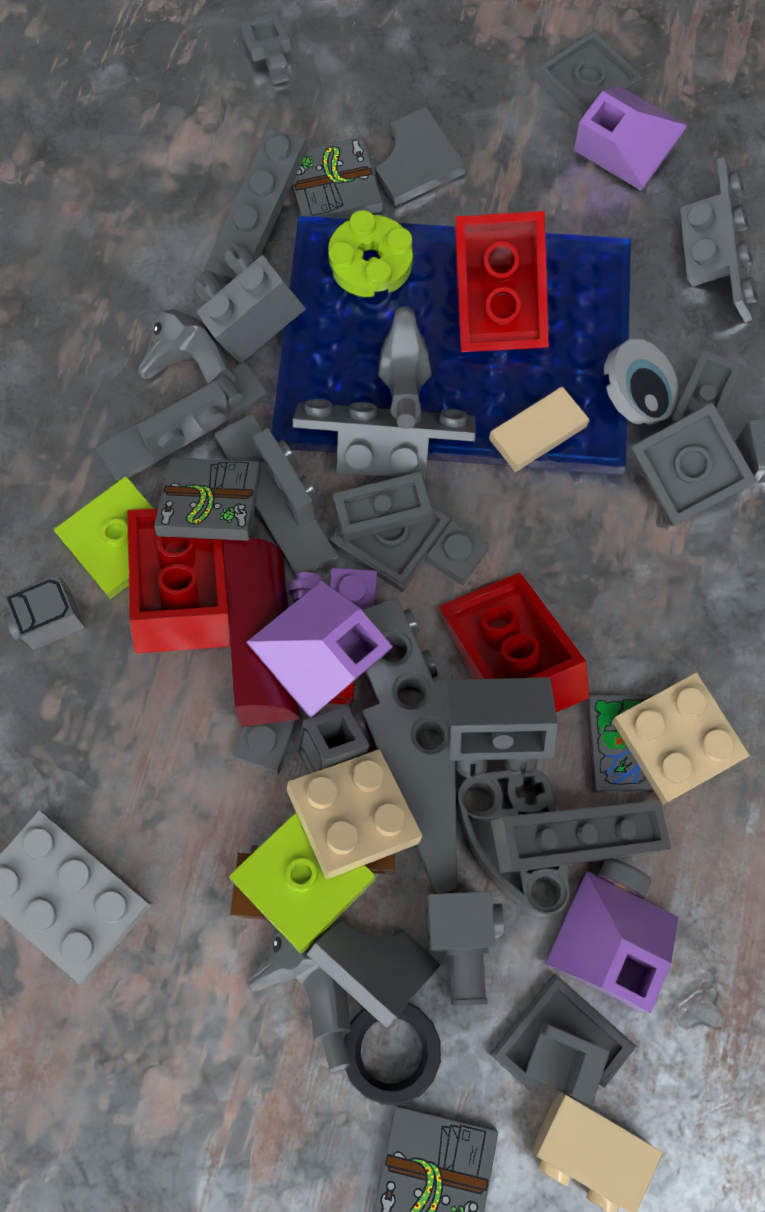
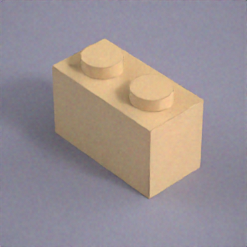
(595, 1153)

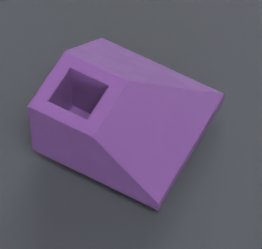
(627, 135)
(319, 647)
(615, 943)

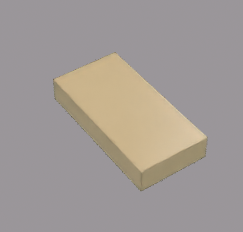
(538, 429)

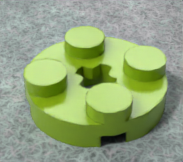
(366, 233)

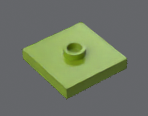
(100, 535)
(291, 888)

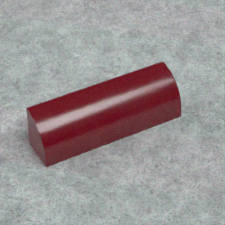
(254, 600)

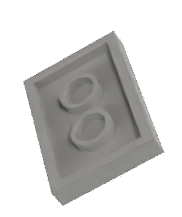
(65, 898)

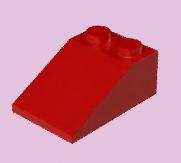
(501, 281)
(174, 589)
(513, 635)

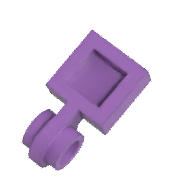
(353, 584)

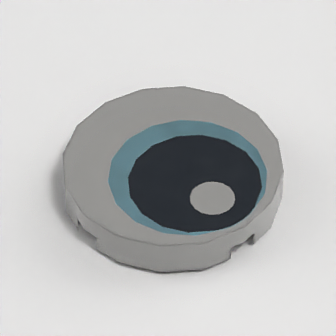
(641, 382)

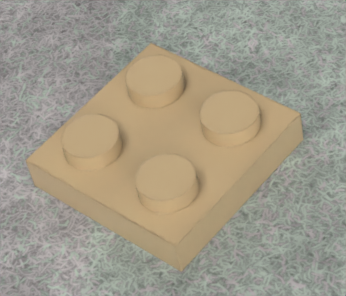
(680, 738)
(353, 813)

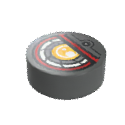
(625, 877)

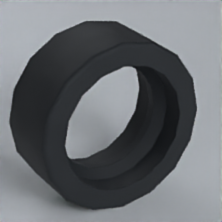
(408, 1089)

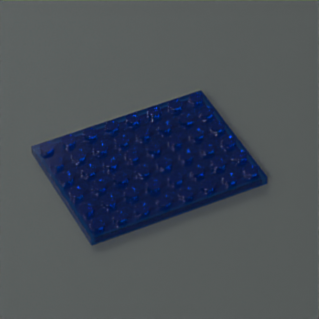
(339, 337)

